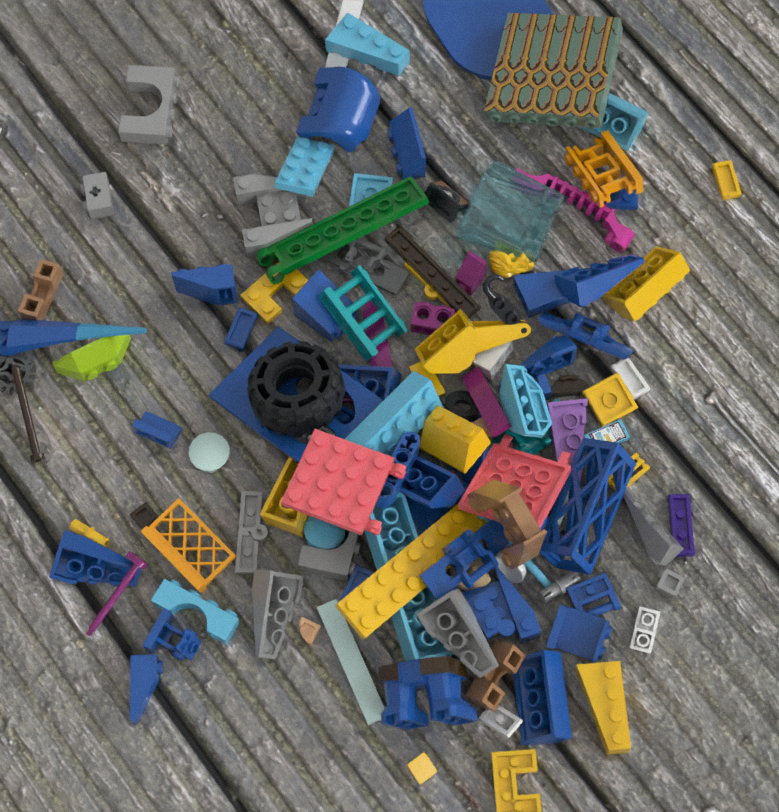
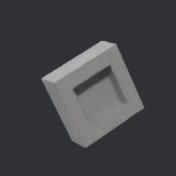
(670, 583)

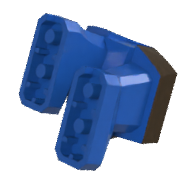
(439, 678)

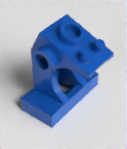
(164, 631)

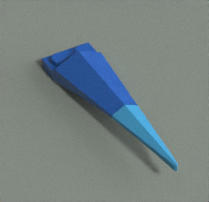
(32, 334)

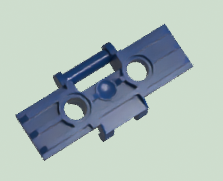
(599, 339)
(462, 553)

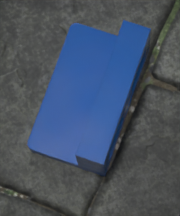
(157, 429)

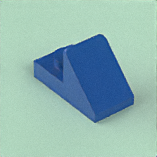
(623, 201)

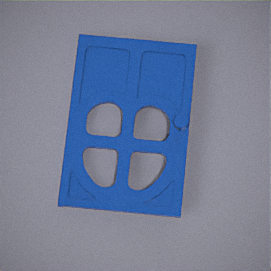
(234, 398)

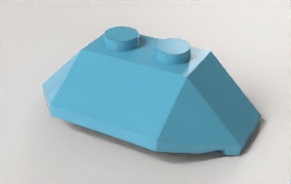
(524, 402)

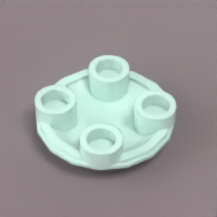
(209, 452)

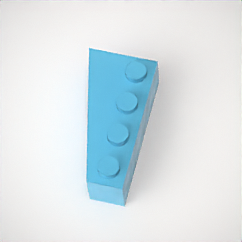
(368, 46)

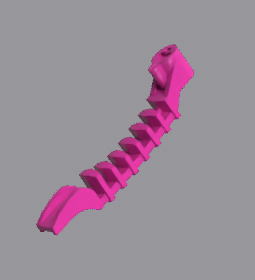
(618, 235)

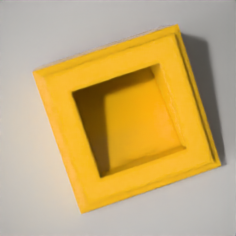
(421, 768)

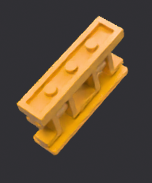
(614, 158)

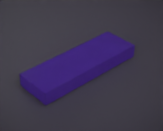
(681, 523)

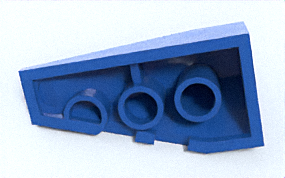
(591, 283)
(378, 380)

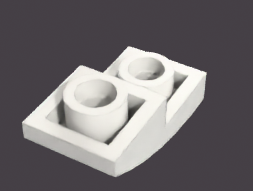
(644, 629)

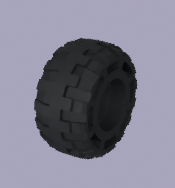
(299, 412)

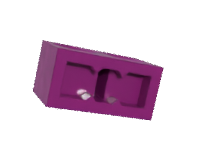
(433, 313)

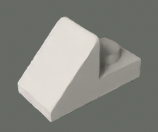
(501, 721)

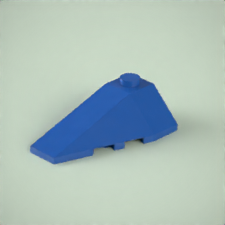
(550, 357)
(88, 561)

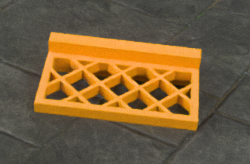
(182, 565)

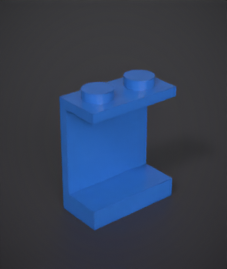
(579, 633)

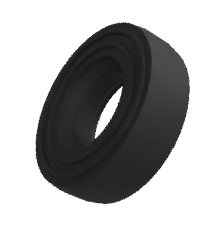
(462, 397)

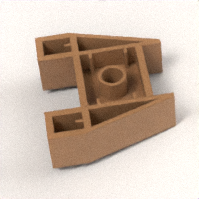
(515, 518)

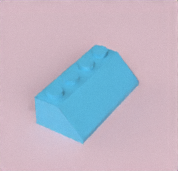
(622, 121)

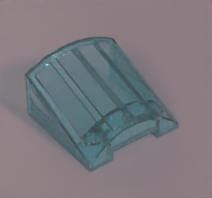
(509, 212)

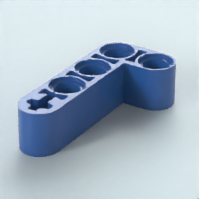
(401, 452)

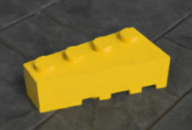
(278, 515)

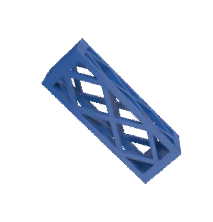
(609, 460)

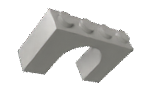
(154, 127)
(331, 563)

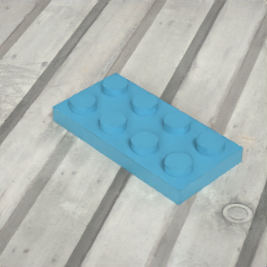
(304, 166)

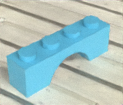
(220, 623)

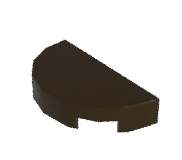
(568, 386)

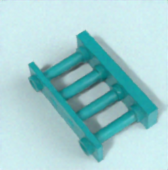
(354, 330)

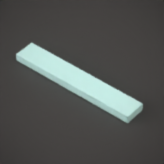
(352, 662)

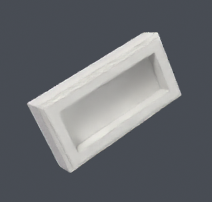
(631, 377)

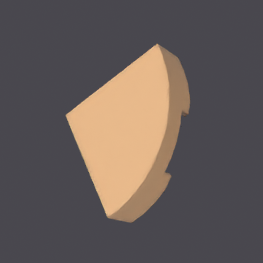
(309, 630)

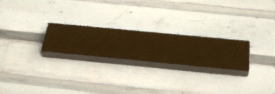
(431, 272)

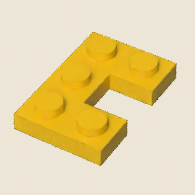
(259, 294)
(505, 767)

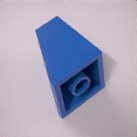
(313, 312)

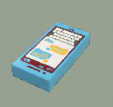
(612, 432)

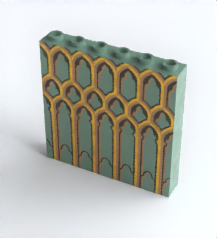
(554, 70)

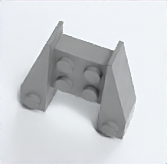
(277, 211)

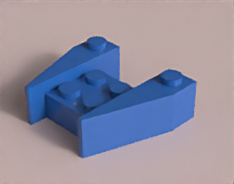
(509, 606)

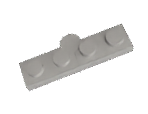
(249, 532)

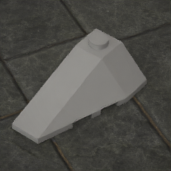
(456, 627)

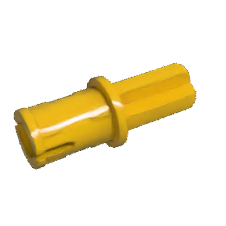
(84, 530)

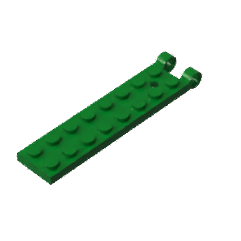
(341, 228)

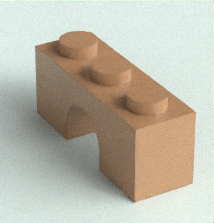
(47, 279)
(484, 690)

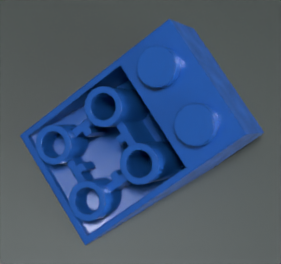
(207, 284)

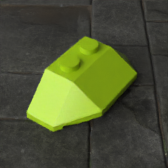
(93, 358)

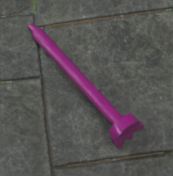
(138, 563)

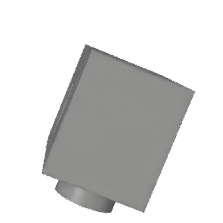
(99, 205)

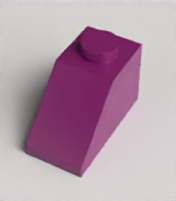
(471, 273)

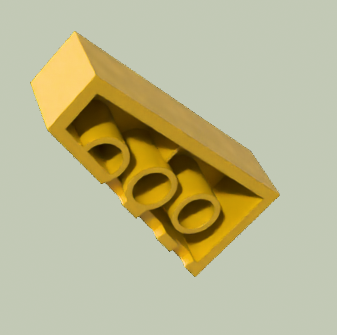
(606, 701)

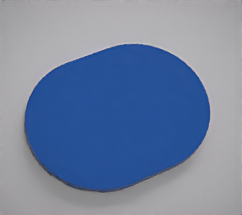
(474, 28)

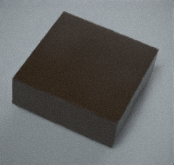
(144, 515)

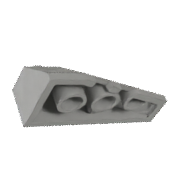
(656, 538)
(273, 603)

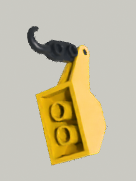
(459, 339)

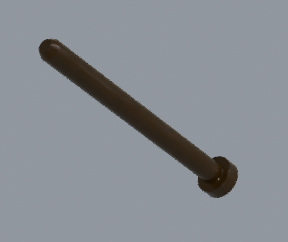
(36, 454)

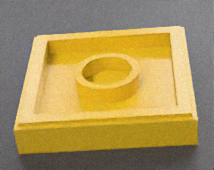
(610, 400)

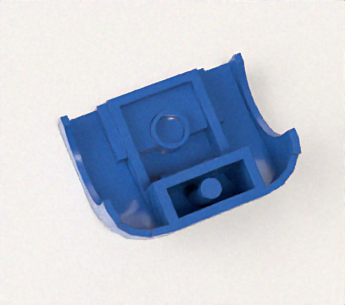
(341, 107)

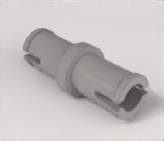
(559, 586)

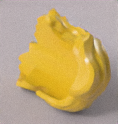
(509, 265)

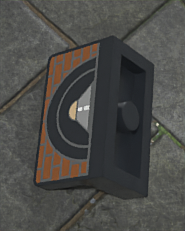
(445, 200)

